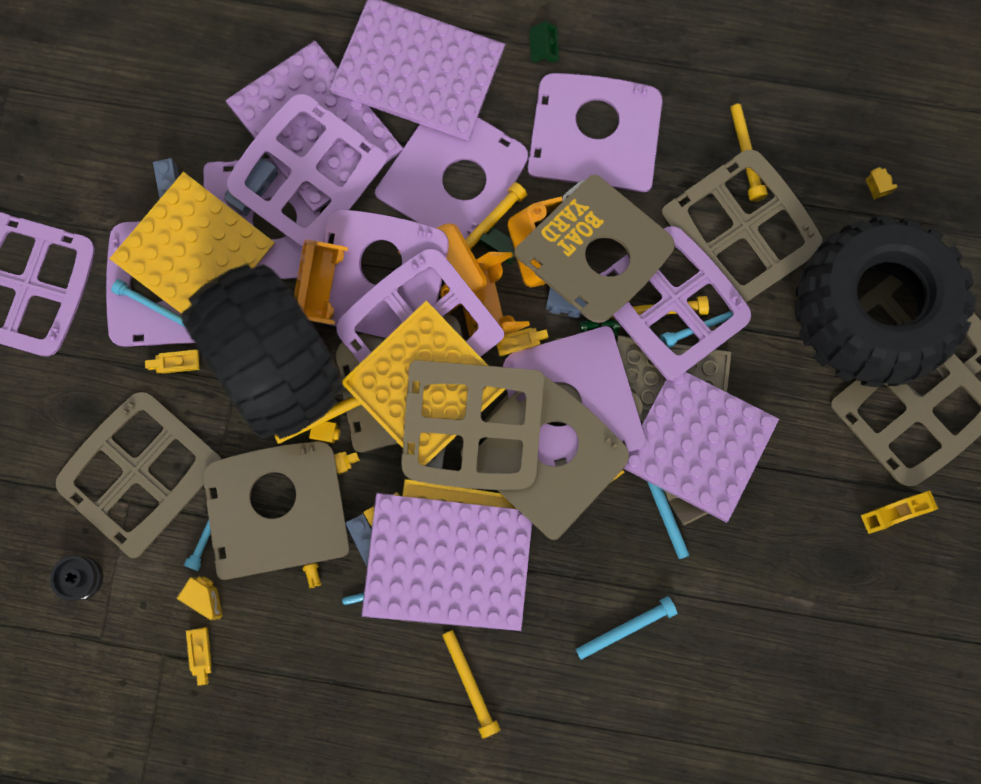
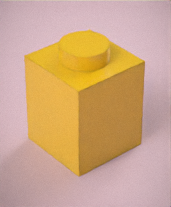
(325, 432)

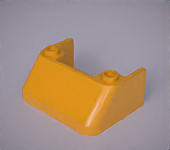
(522, 225)
(463, 261)
(492, 269)
(316, 279)

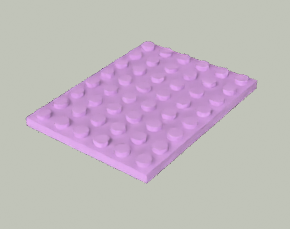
(418, 68)
(311, 74)
(447, 563)

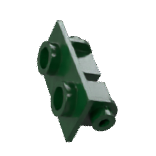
(590, 325)

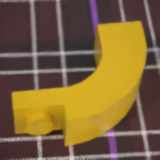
(899, 511)

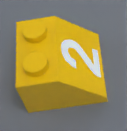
(202, 597)

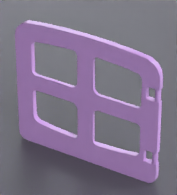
(304, 169)
(28, 285)
(675, 300)
(488, 332)

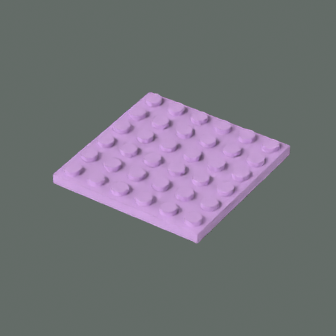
(701, 444)

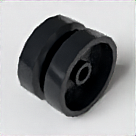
(76, 578)

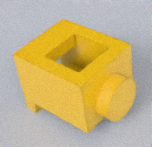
(880, 183)

